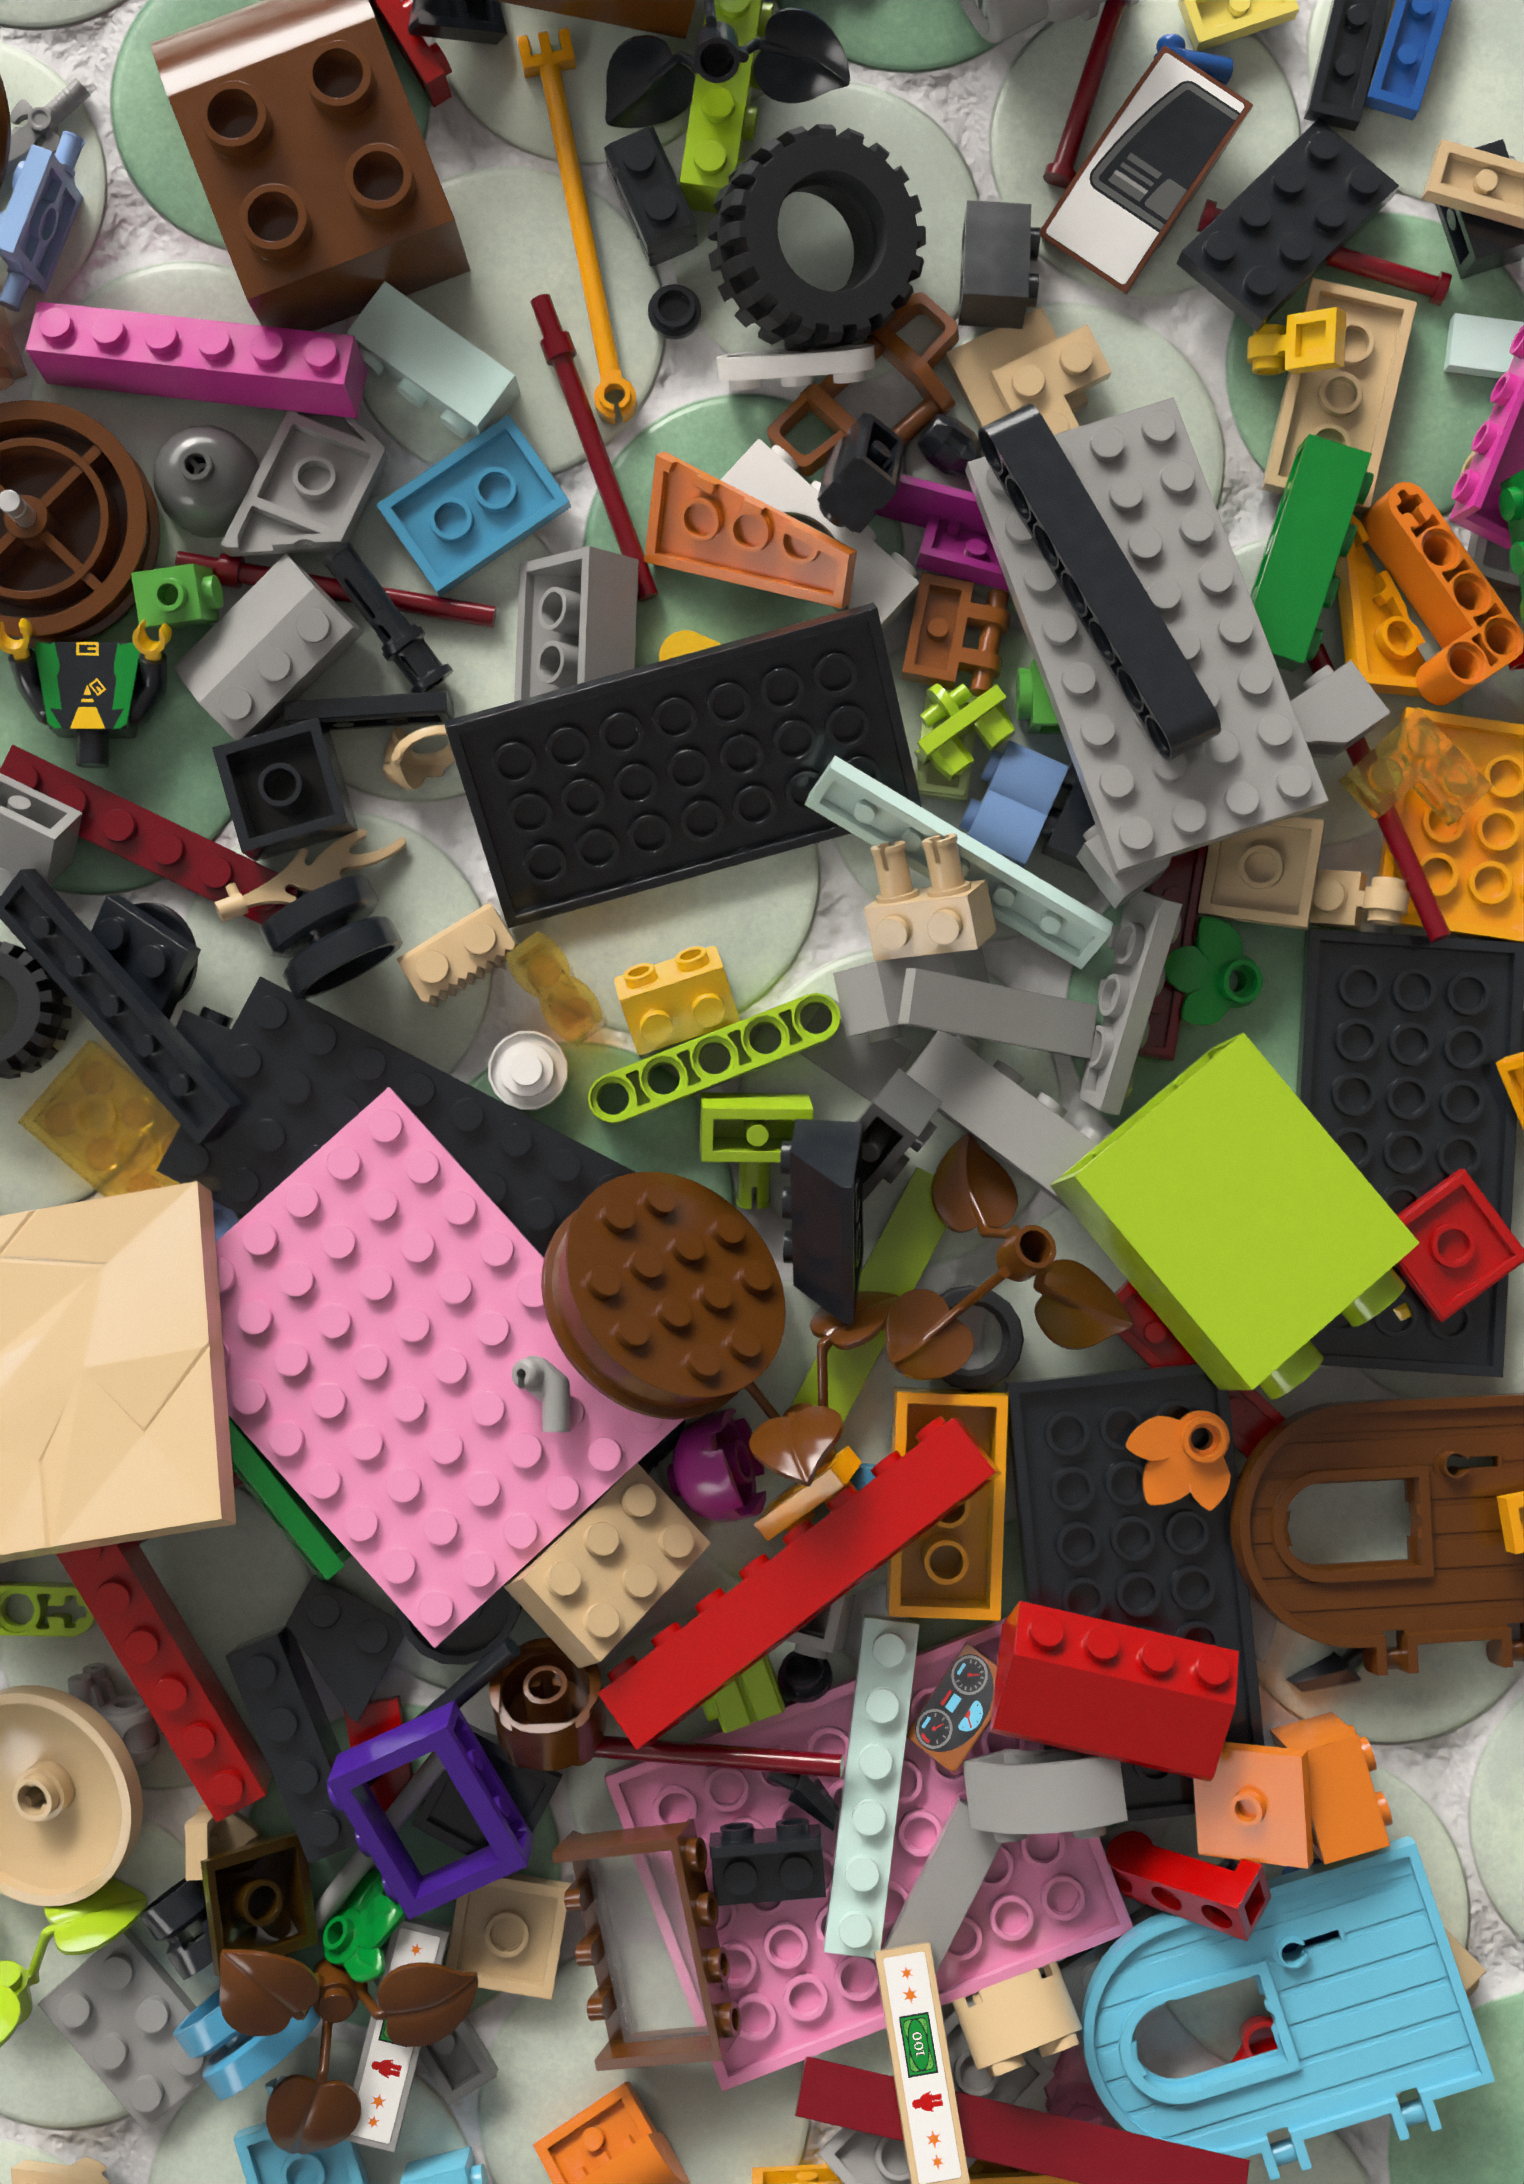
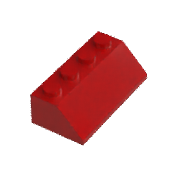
(1114, 1690)

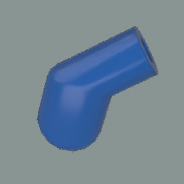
(1214, 65)

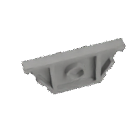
(307, 487)

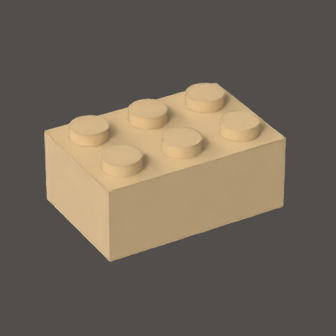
(608, 1567)

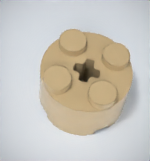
(1017, 2018)

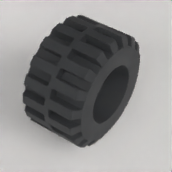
(38, 1013)

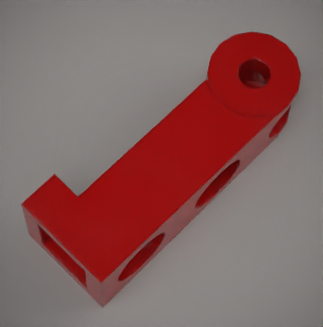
(1188, 1886)

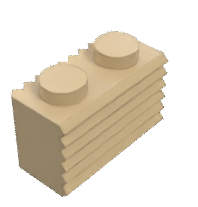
(458, 955)

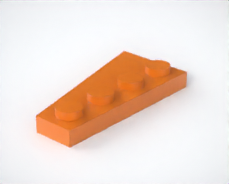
(735, 538)

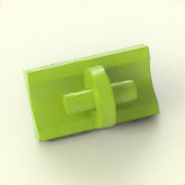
(943, 743)

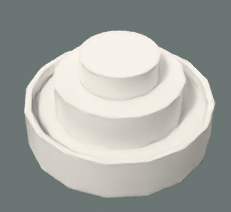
(528, 1070)

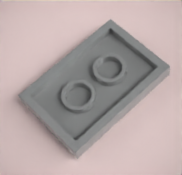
(121, 2022)

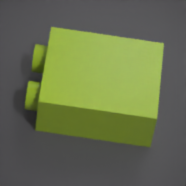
(1239, 1220)

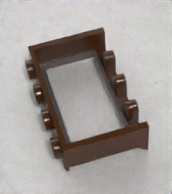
(651, 1945)

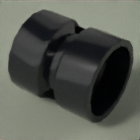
(170, 1916)

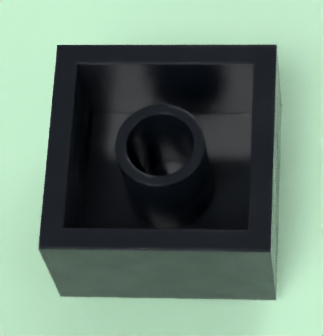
(285, 789)

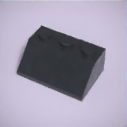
(825, 1212)

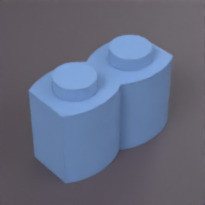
(1015, 802)

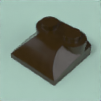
(260, 1897)

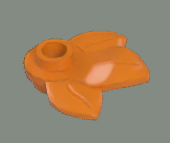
(1176, 1465)

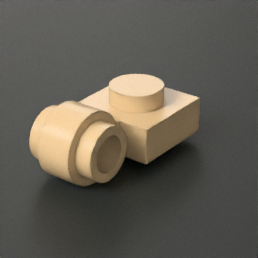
(1343, 896)

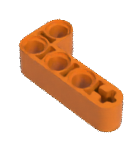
(1445, 591)

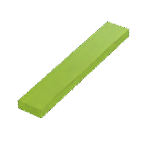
(890, 1268)

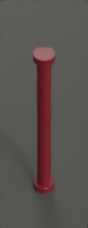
(1061, 170)
(1369, 266)

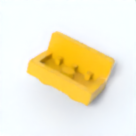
(676, 999)

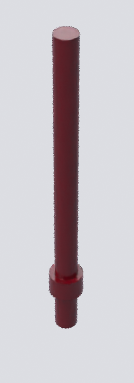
(559, 353)
(235, 572)
(1399, 842)
(724, 1756)

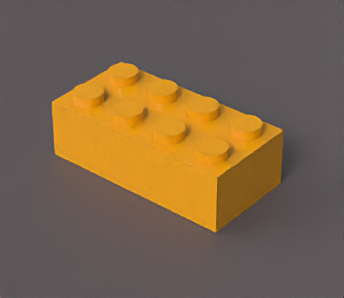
(959, 1561)

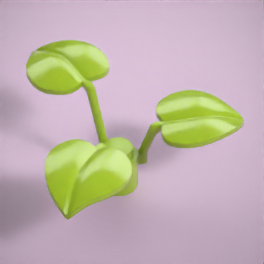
(77, 1931)

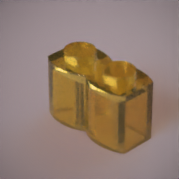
(563, 999)

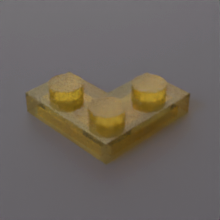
(1417, 758)

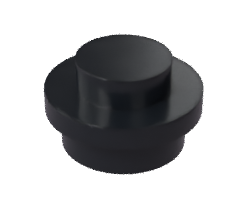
(674, 311)
(804, 1677)

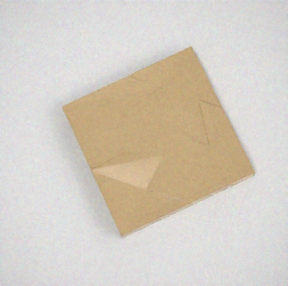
(112, 1373)

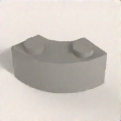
(873, 992)
(1043, 1793)

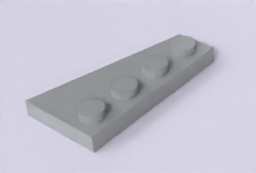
(1127, 995)

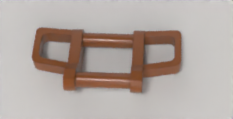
(916, 368)

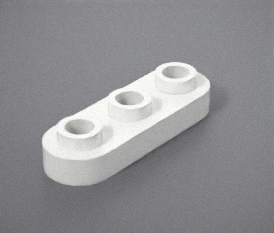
(795, 368)

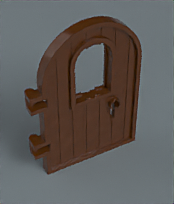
(1457, 1566)

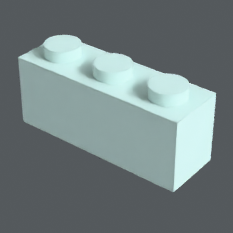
(433, 363)

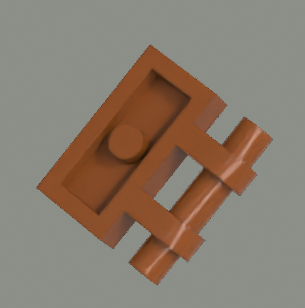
(938, 631)

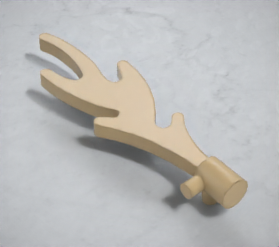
(305, 878)

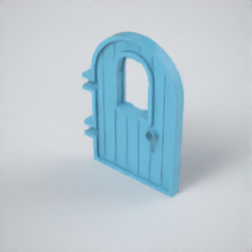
(1348, 2013)

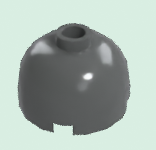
(204, 478)

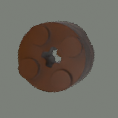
(547, 1708)

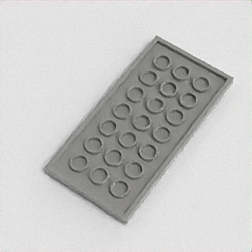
(1168, 527)

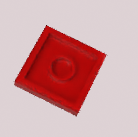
(1460, 1246)

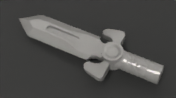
(42, 122)

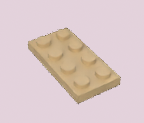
(1347, 402)

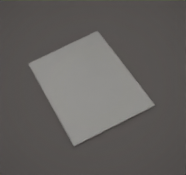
(854, 1059)

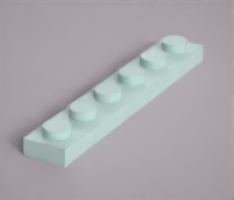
(1015, 894)
(871, 1786)

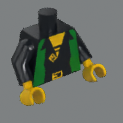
(90, 686)

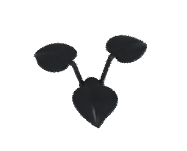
(792, 66)

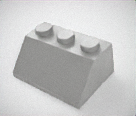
(574, 619)
(267, 650)

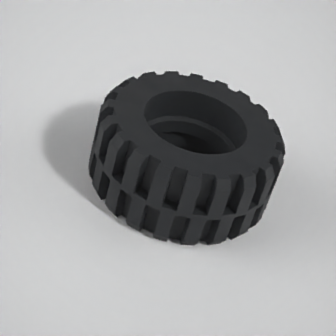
(870, 201)

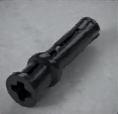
(401, 640)

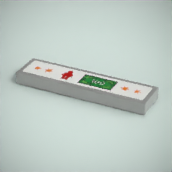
(385, 2067)

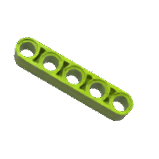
(687, 1055)

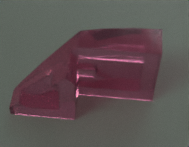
(1073, 2092)

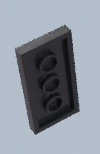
(1287, 224)

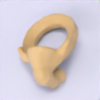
(411, 768)

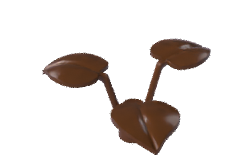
(1075, 1303)
(807, 1433)
(268, 1989)

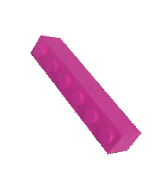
(197, 359)

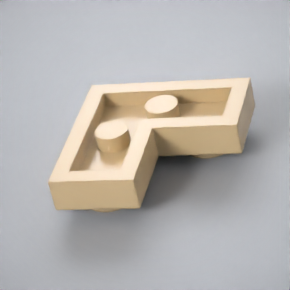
(1053, 376)

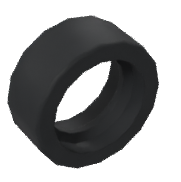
(1010, 1347)

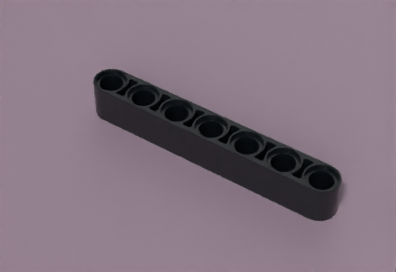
(1099, 582)

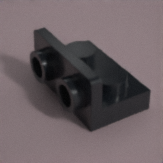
(767, 1862)

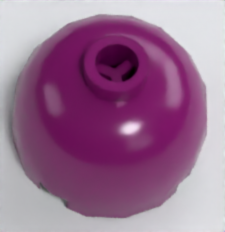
(717, 1469)

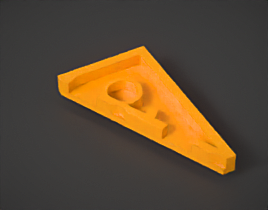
(1376, 623)

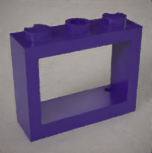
(476, 1780)

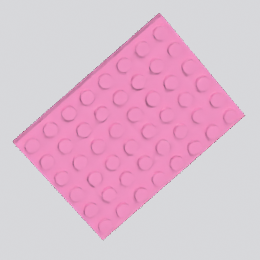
(376, 1363)
(794, 1999)

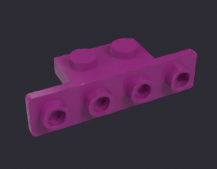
(954, 532)

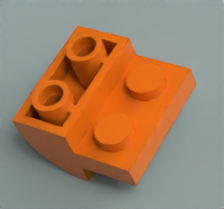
(610, 2145)

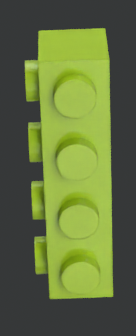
(722, 112)

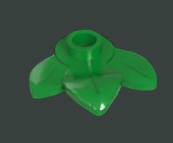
(1205, 970)
(361, 1928)

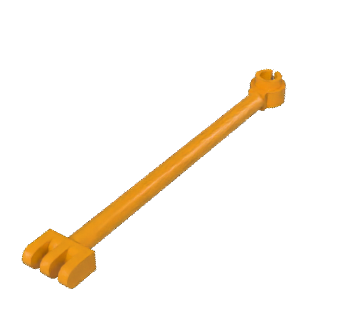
(549, 66)

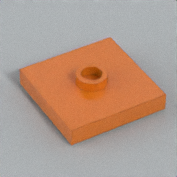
(1256, 1806)

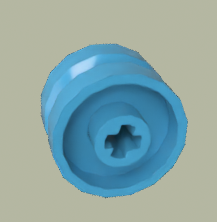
(239, 2057)

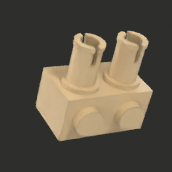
(931, 919)

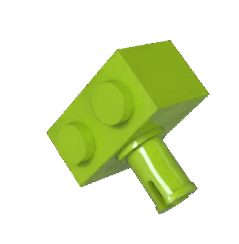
(750, 1132)

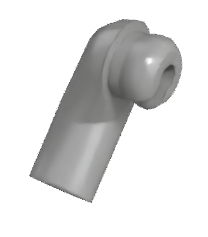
(549, 1387)

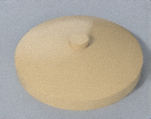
(64, 1797)

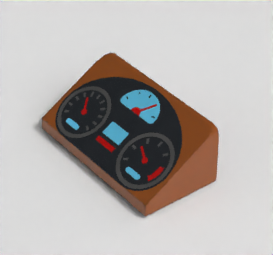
(957, 1709)

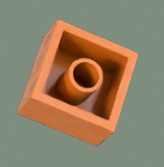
(1344, 1806)

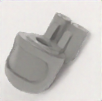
(124, 1713)

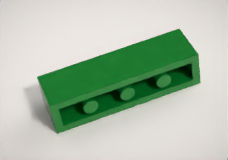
(1305, 546)

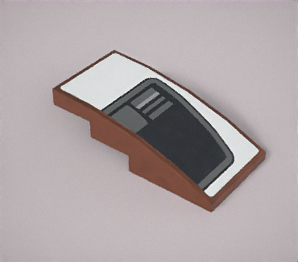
(1145, 169)

